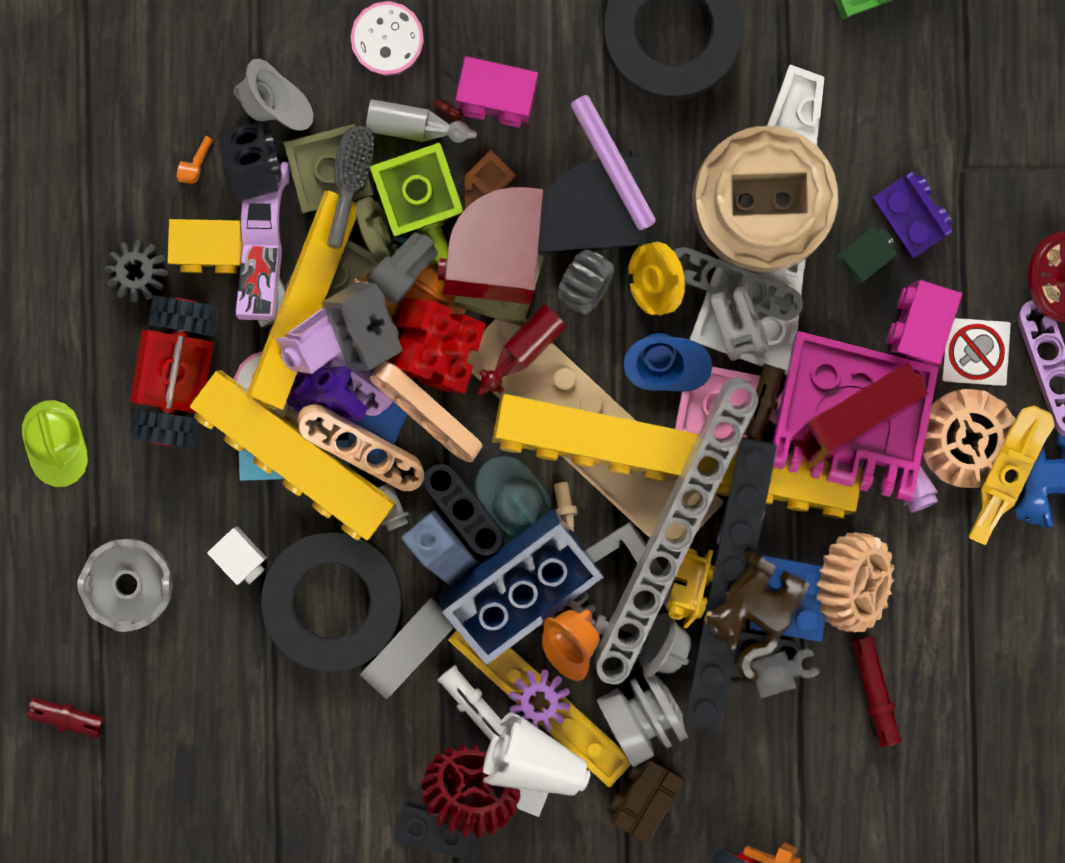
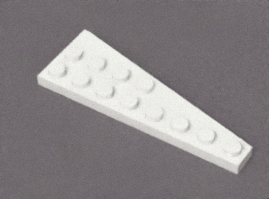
(800, 111)

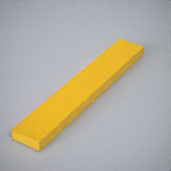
(302, 299)
(575, 732)

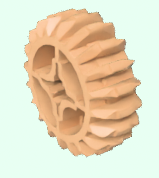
(855, 582)

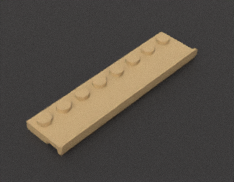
(561, 382)

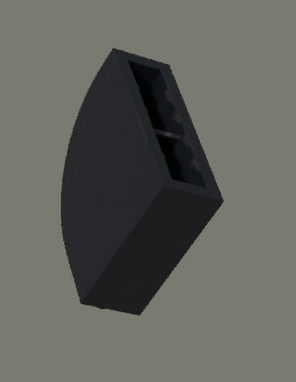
(587, 212)

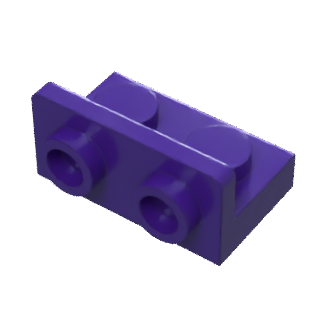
(913, 214)
(327, 389)

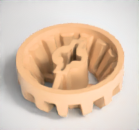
(956, 408)

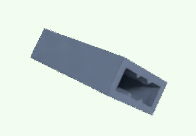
(440, 549)

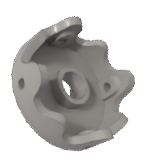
(101, 594)

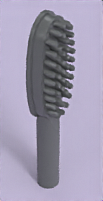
(350, 173)

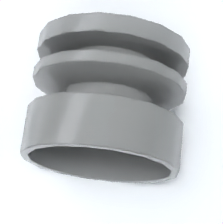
(642, 718)

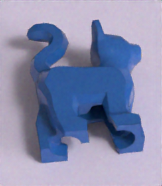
(1044, 479)

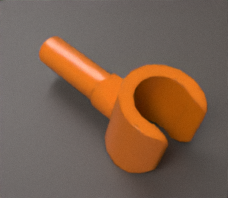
(190, 172)

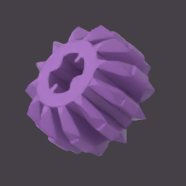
(550, 694)

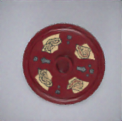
(1047, 276)

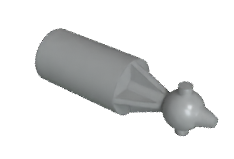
(413, 123)

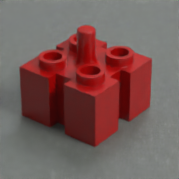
(436, 344)

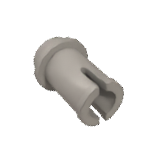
(396, 517)

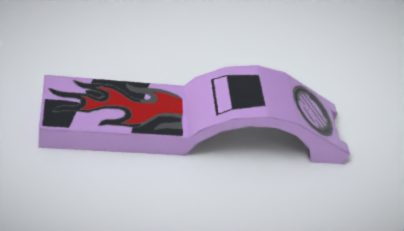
(261, 253)

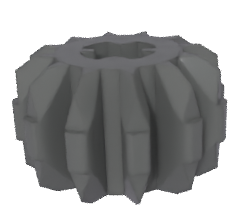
(148, 267)
(586, 281)

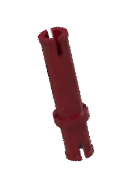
(876, 691)

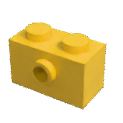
(205, 244)

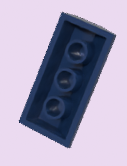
(519, 587)

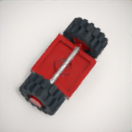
(171, 371)

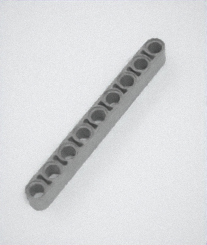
(674, 549)

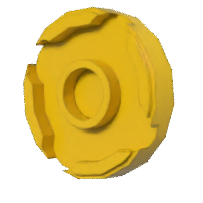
(656, 278)

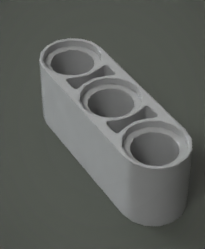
(407, 649)

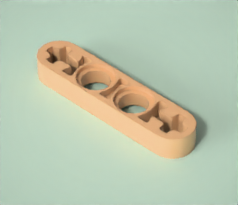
(426, 411)
(358, 451)

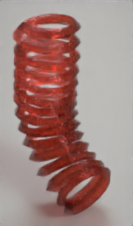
(454, 113)

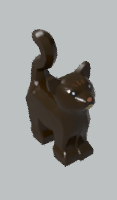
(766, 609)

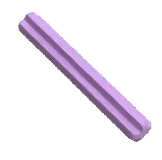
(613, 162)

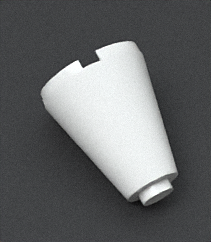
(533, 760)

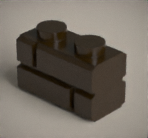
(646, 799)

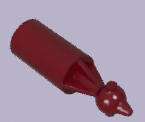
(523, 348)

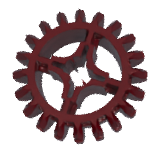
(473, 803)

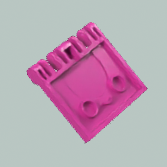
(827, 373)

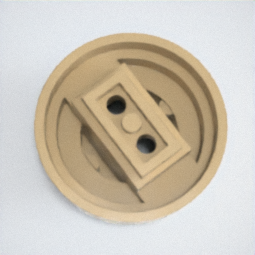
(763, 164)

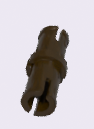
(766, 392)

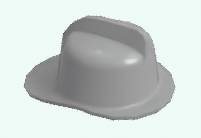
(271, 96)
(666, 647)

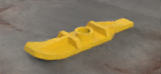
(1017, 453)

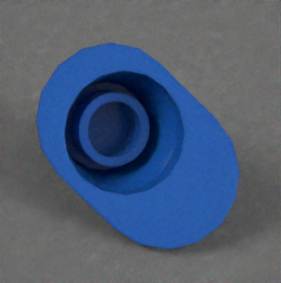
(667, 363)

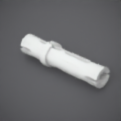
(471, 702)

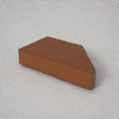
(487, 176)

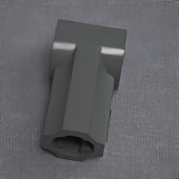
(399, 273)

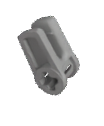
(739, 337)

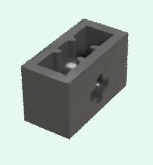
(362, 326)

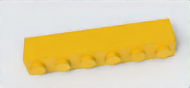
(282, 448)

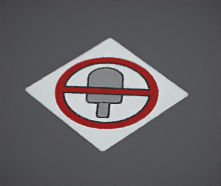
(977, 352)

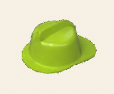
(54, 443)

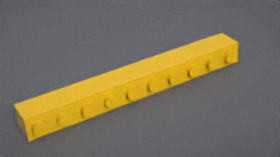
(650, 450)

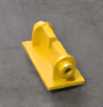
(688, 600)

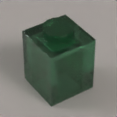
(868, 253)

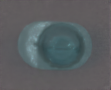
(511, 494)

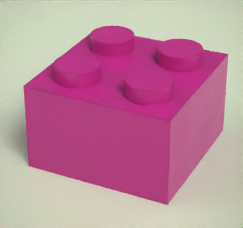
(496, 92)
(924, 322)

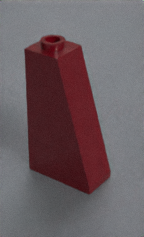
(859, 414)

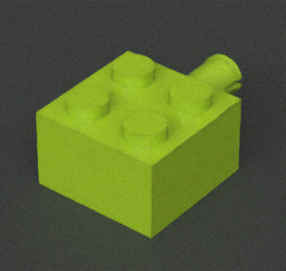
(418, 195)

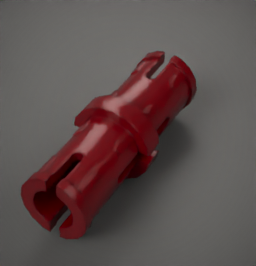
(65, 717)

